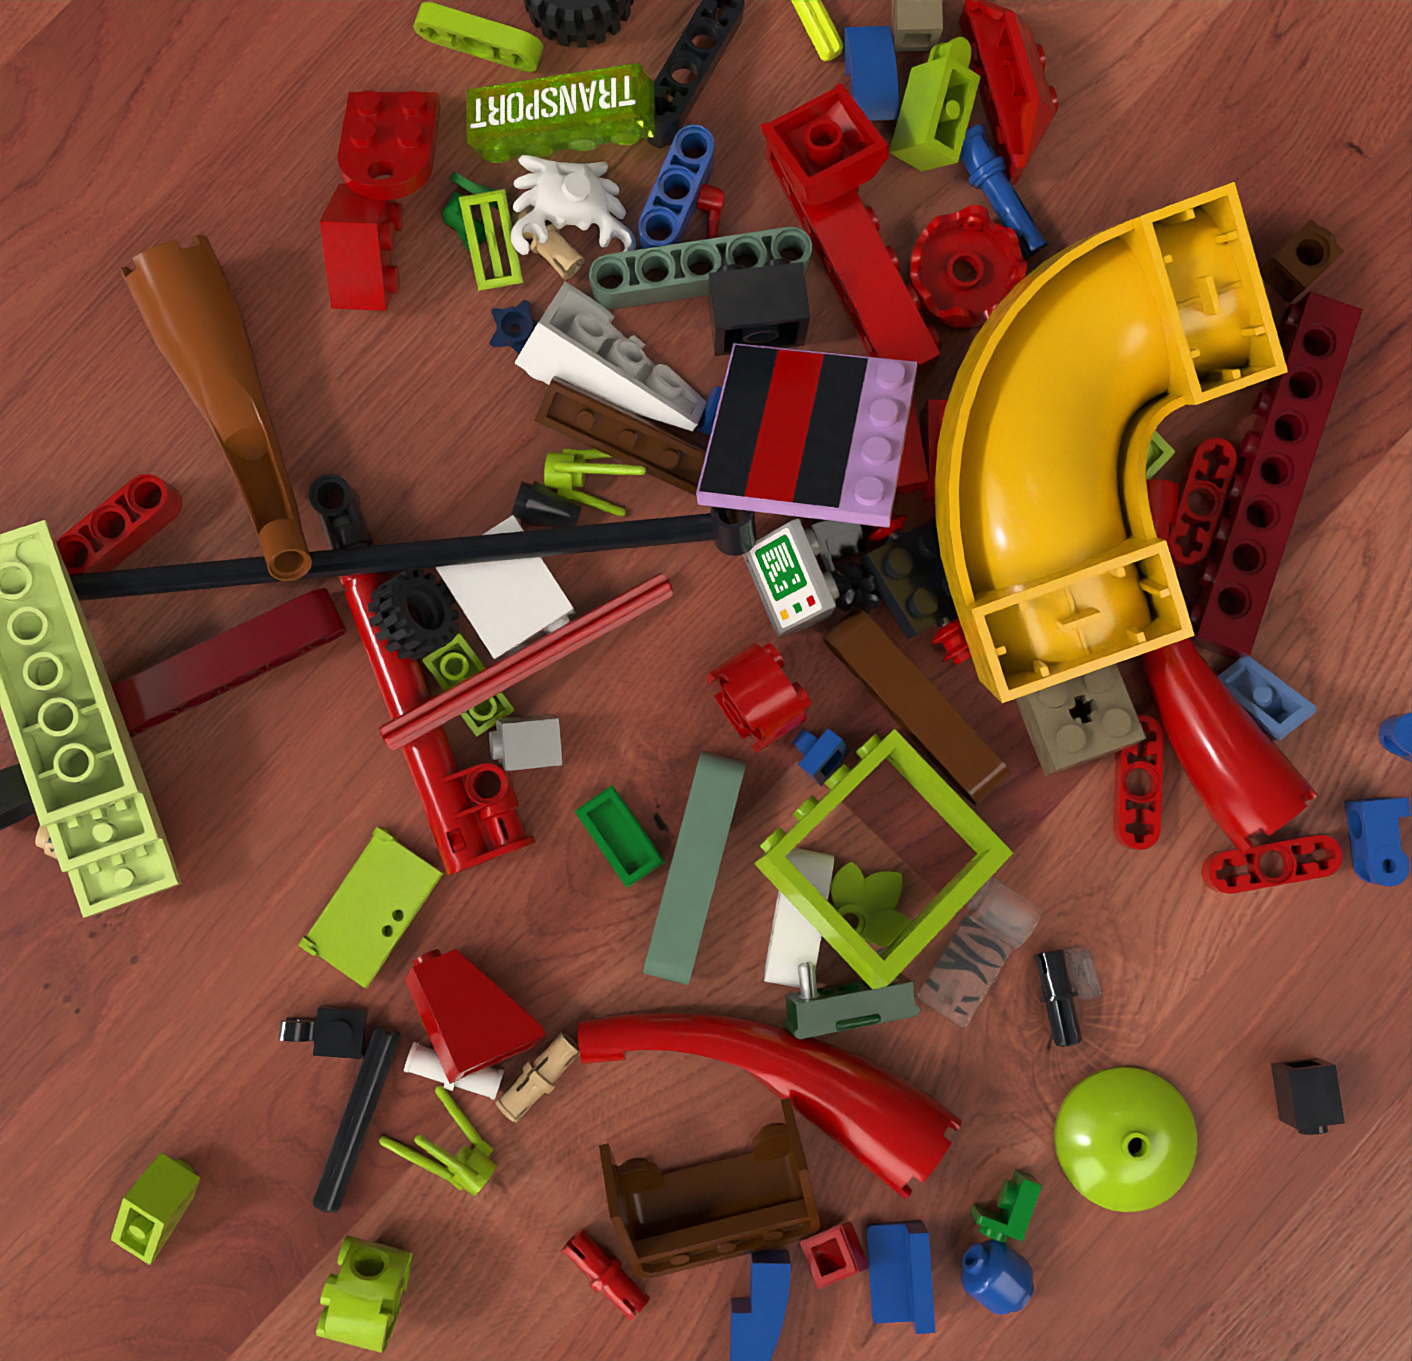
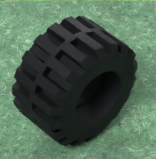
(578, 19)

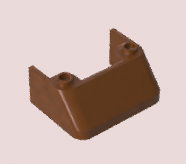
(713, 1207)

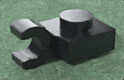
(335, 1032)

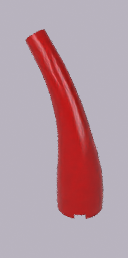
(1221, 747)
(851, 1100)

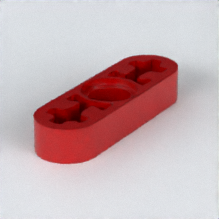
(1197, 468)
(1147, 817)
(1301, 845)

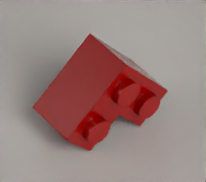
(357, 250)

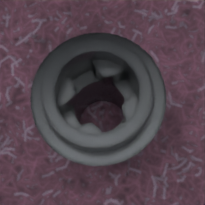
(543, 507)

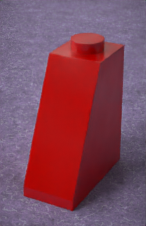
(467, 1014)

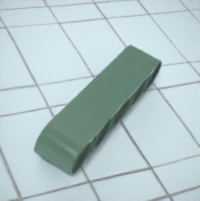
(678, 258)
(694, 868)

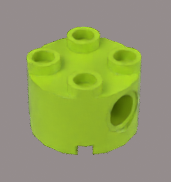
(365, 1294)

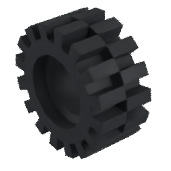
(397, 623)

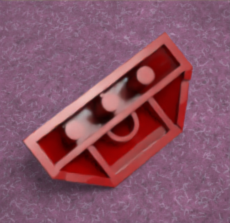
(1011, 81)

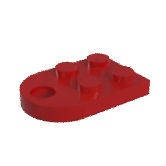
(388, 137)

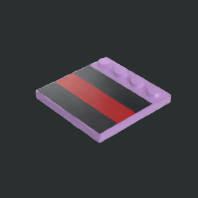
(809, 435)

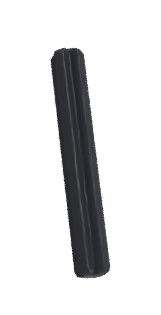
(356, 1119)

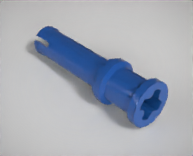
(988, 174)

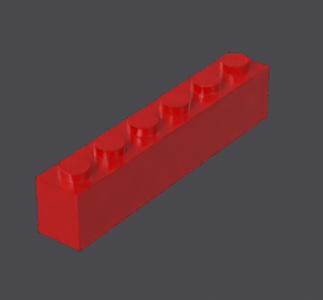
(864, 275)

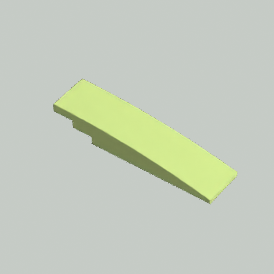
(73, 733)

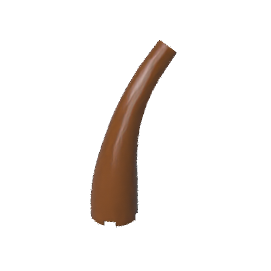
(208, 348)

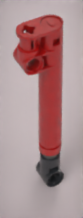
(461, 819)

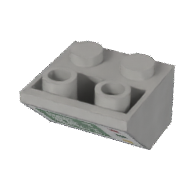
(790, 578)

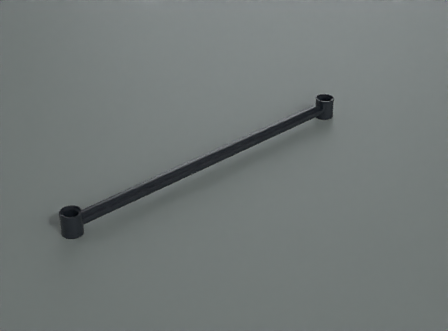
(715, 526)

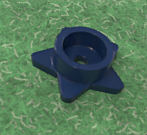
(506, 320)

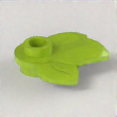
(871, 901)

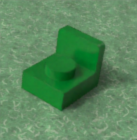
(1017, 1203)

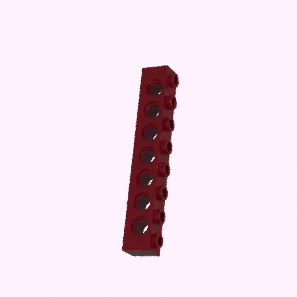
(1330, 329)

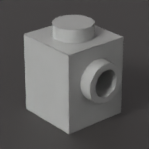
(526, 742)

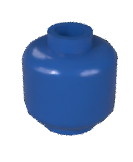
(997, 1277)

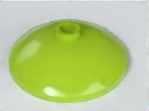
(1101, 1120)

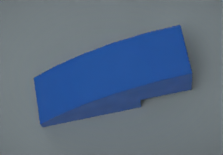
(759, 1319)

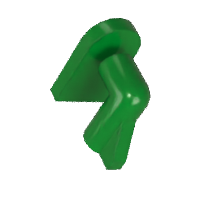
(452, 212)

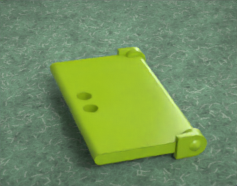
(367, 901)

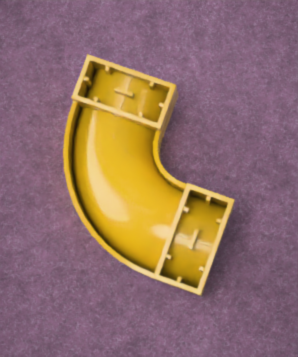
(1054, 429)

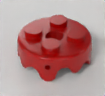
(972, 239)

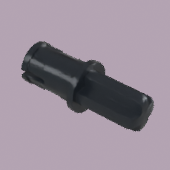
(1058, 997)

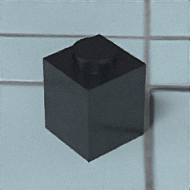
(1308, 1095)

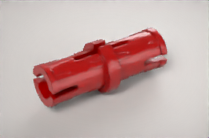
(605, 1274)

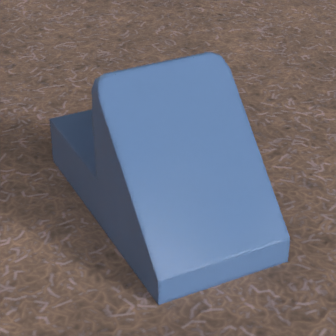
(1266, 697)

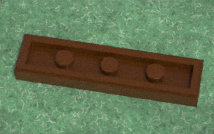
(622, 434)

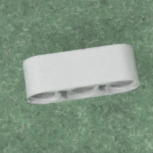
(792, 936)

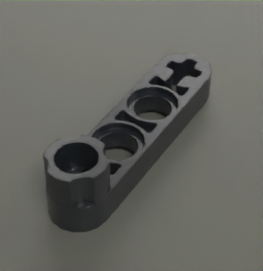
(668, 115)

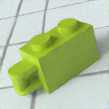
(936, 107)

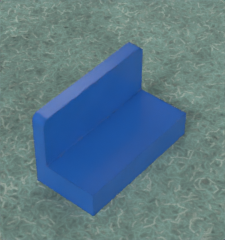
(901, 1274)

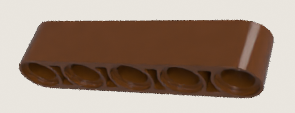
(916, 706)

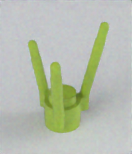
(569, 470)
(466, 1169)

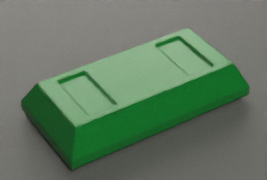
(619, 836)

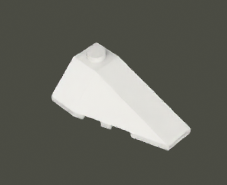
(586, 350)

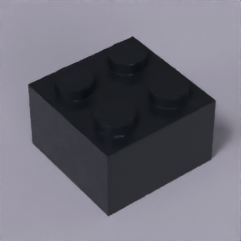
(758, 305)

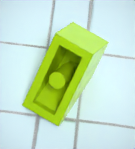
(154, 1207)

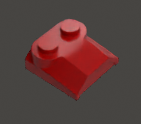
(827, 146)

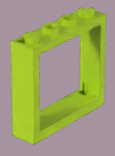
(991, 854)

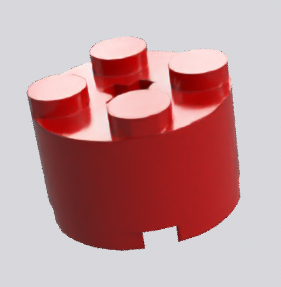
(759, 695)

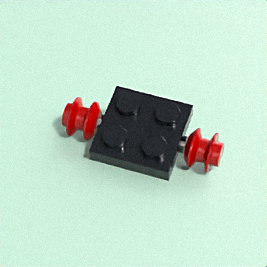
(915, 583)

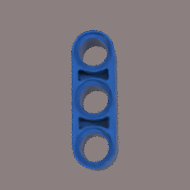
(680, 173)

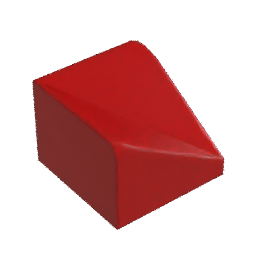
(834, 1255)

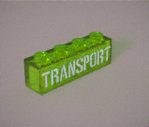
(561, 113)

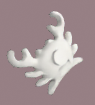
(568, 196)

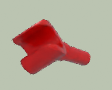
(711, 200)

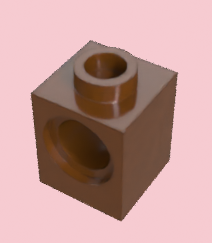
(1288, 273)

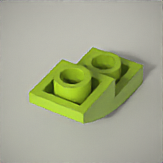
(455, 664)

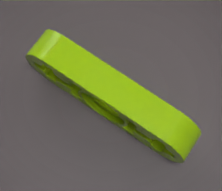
(478, 36)

